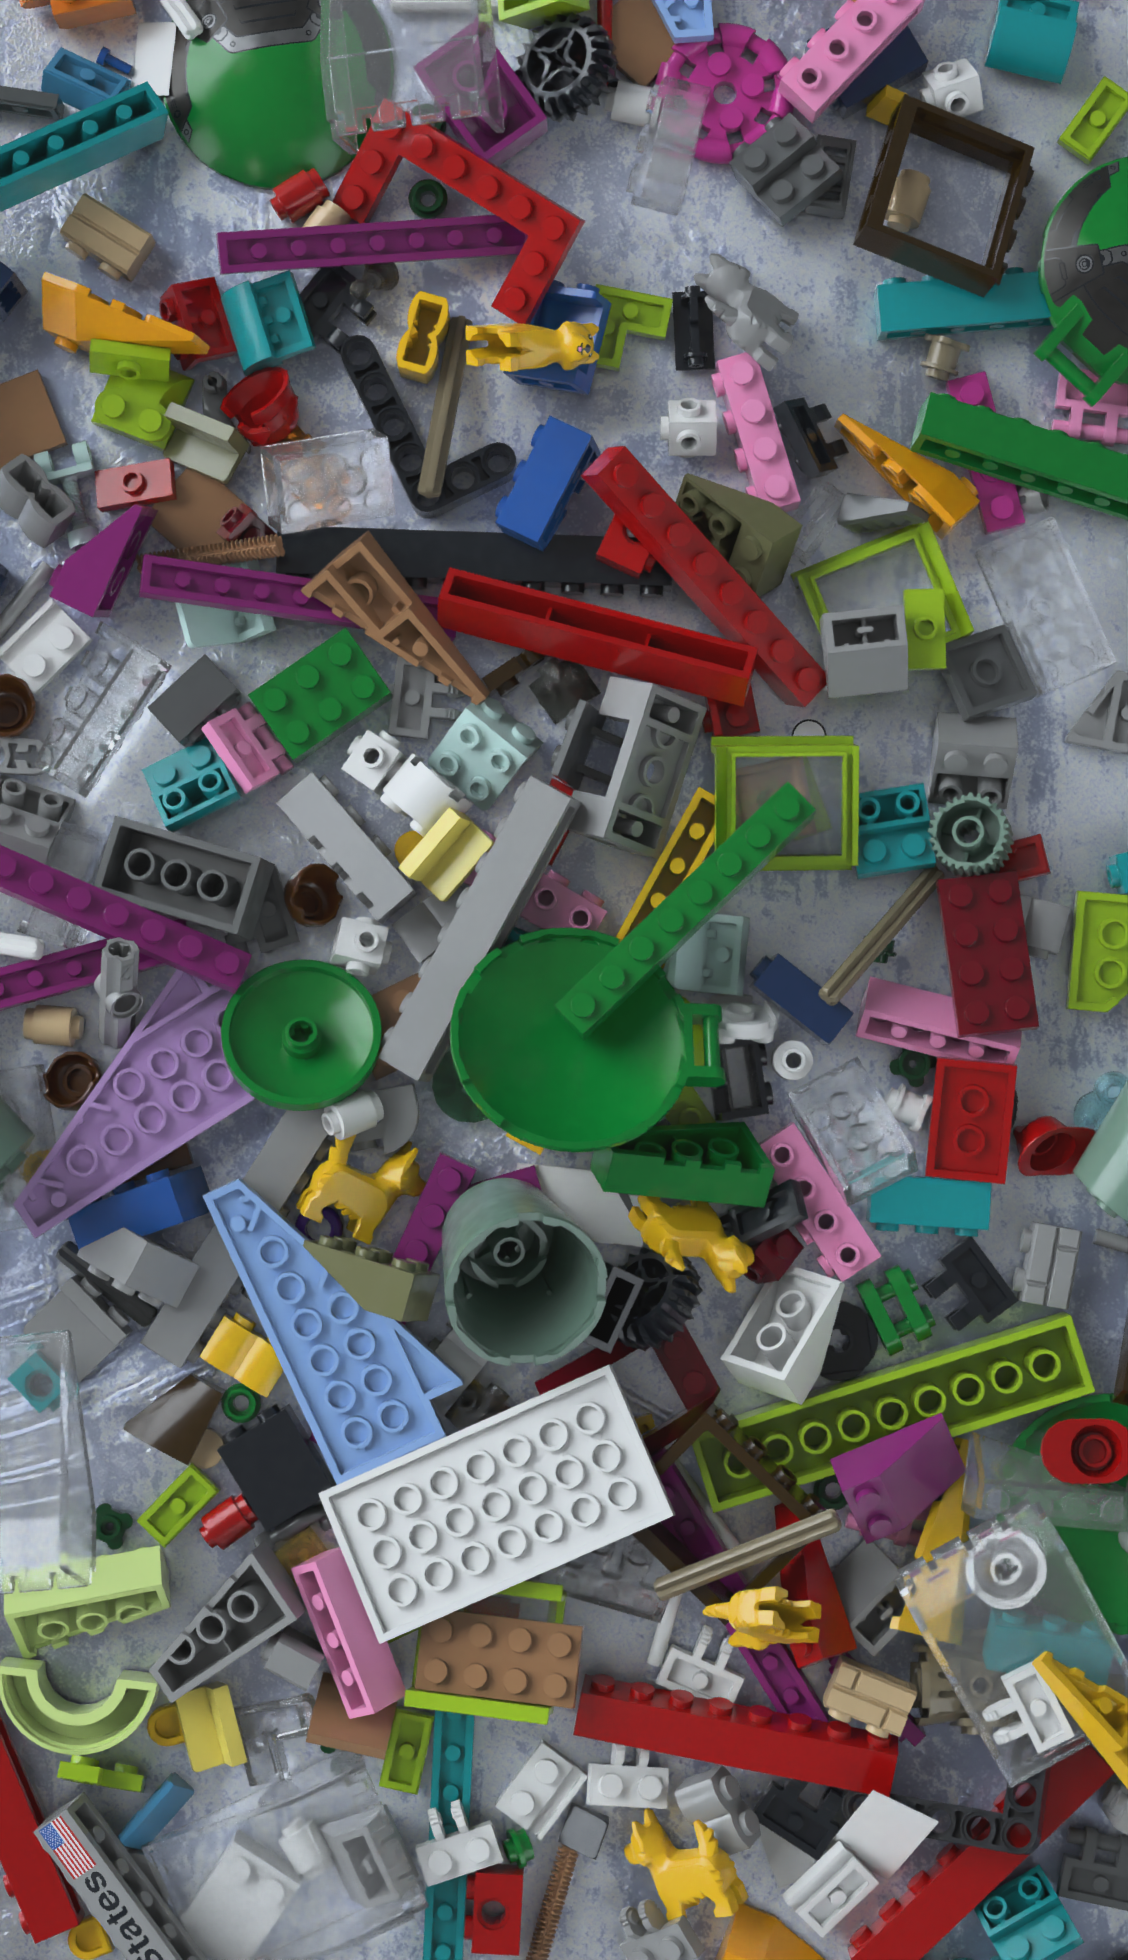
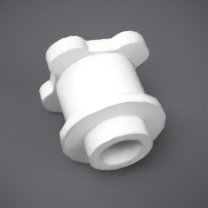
(908, 1106)

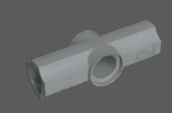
(118, 992)

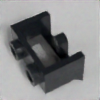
(744, 1090)

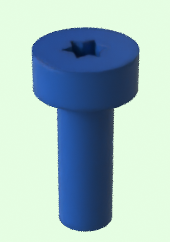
(105, 57)

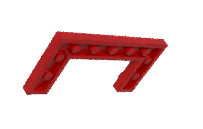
(548, 225)

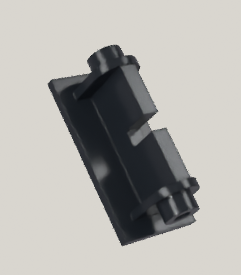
(693, 330)

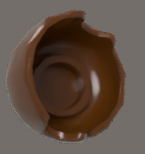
(16, 706)
(313, 895)
(71, 1080)

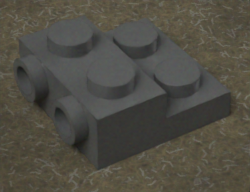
(784, 168)

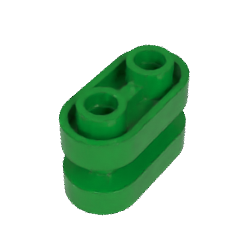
(916, 1318)

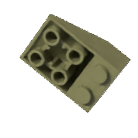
(745, 529)
(375, 1281)

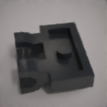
(325, 299)
(800, 427)
(977, 1280)
(798, 1821)

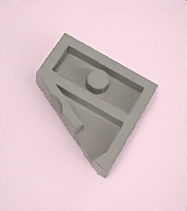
(1106, 719)

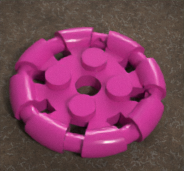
(746, 80)

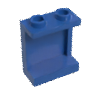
(559, 305)

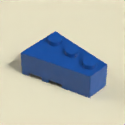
(546, 483)
(145, 1208)

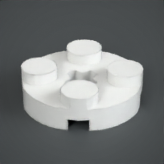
(745, 1019)

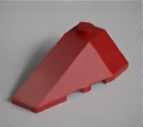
(811, 1579)

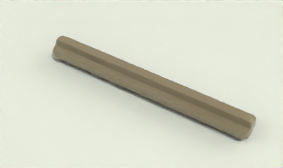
(444, 409)
(880, 936)
(747, 1554)

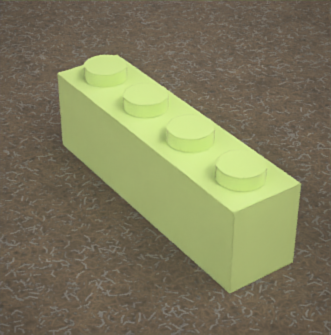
(121, 1589)

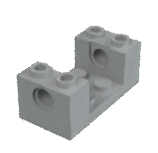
(659, 731)

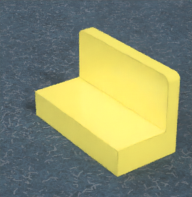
(447, 854)
(210, 1727)

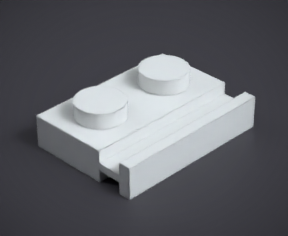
(44, 646)
(541, 1790)
(830, 1889)

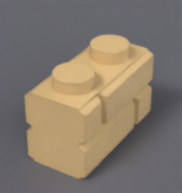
(106, 238)
(869, 1697)

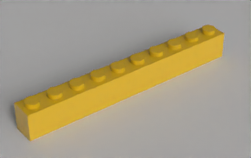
(678, 860)

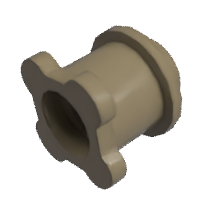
(942, 357)

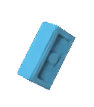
(80, 80)
(156, 1812)

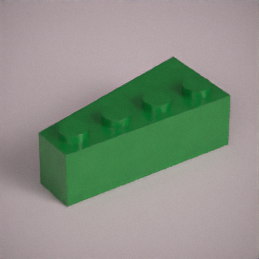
(689, 1163)

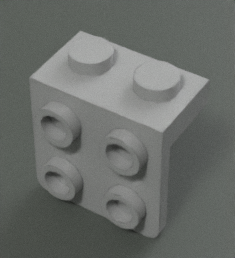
(93, 1323)

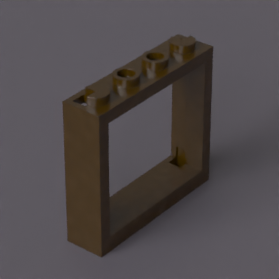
(967, 139)
(754, 1457)

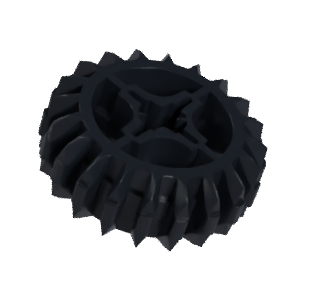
(566, 44)
(661, 1302)

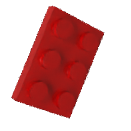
(971, 1120)

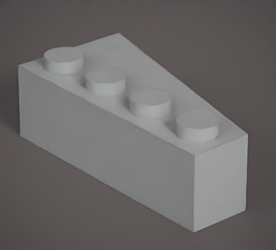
(347, 847)
(240, 1616)

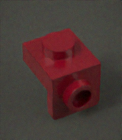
(773, 1257)

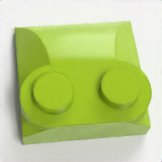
(139, 407)

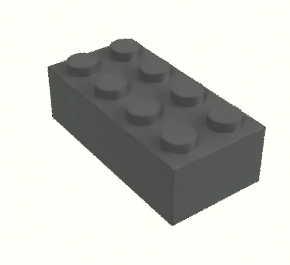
(184, 877)

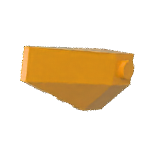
(78, 316)
(913, 476)
(762, 1936)

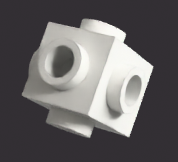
(953, 88)
(690, 427)
(362, 755)
(360, 946)

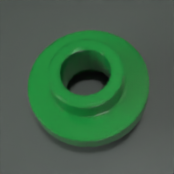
(230, 1409)
(518, 1847)

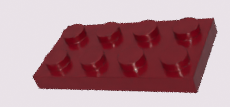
(987, 954)

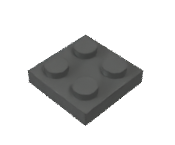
(986, 673)

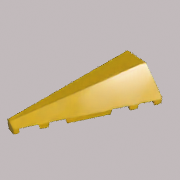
(942, 1525)
(1095, 1708)

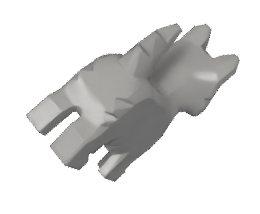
(748, 311)

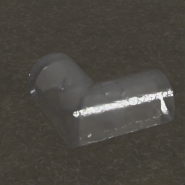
(263, 1729)

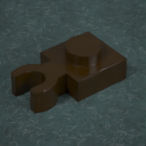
(505, 677)

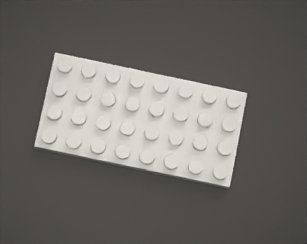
(496, 1504)

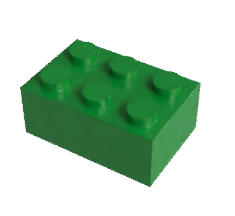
(321, 696)

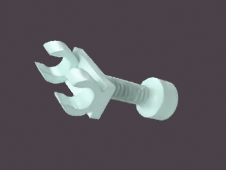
(81, 530)

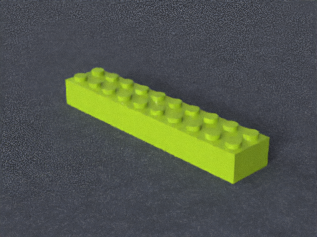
(967, 1383)

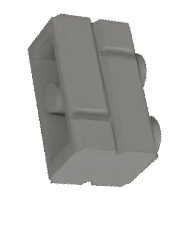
(1047, 1265)

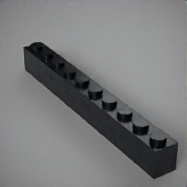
(427, 554)

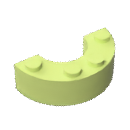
(67, 1725)

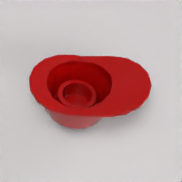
(1050, 1146)
(1086, 1451)

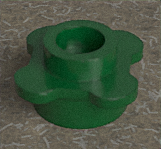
(914, 1075)
(120, 1522)

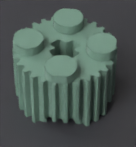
(960, 818)

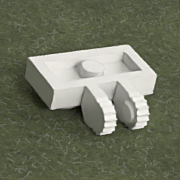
(699, 1675)
(1036, 1706)
(626, 1784)
(459, 1851)

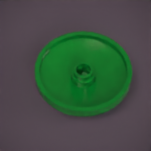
(301, 1035)

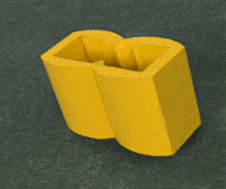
(418, 347)
(243, 1354)

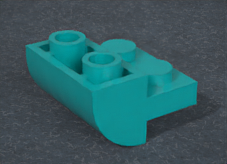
(1033, 37)
(267, 321)
(191, 785)
(894, 831)
(1028, 1919)

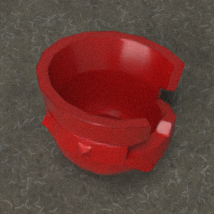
(263, 406)

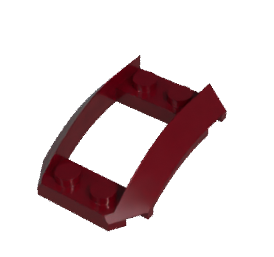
(683, 1366)

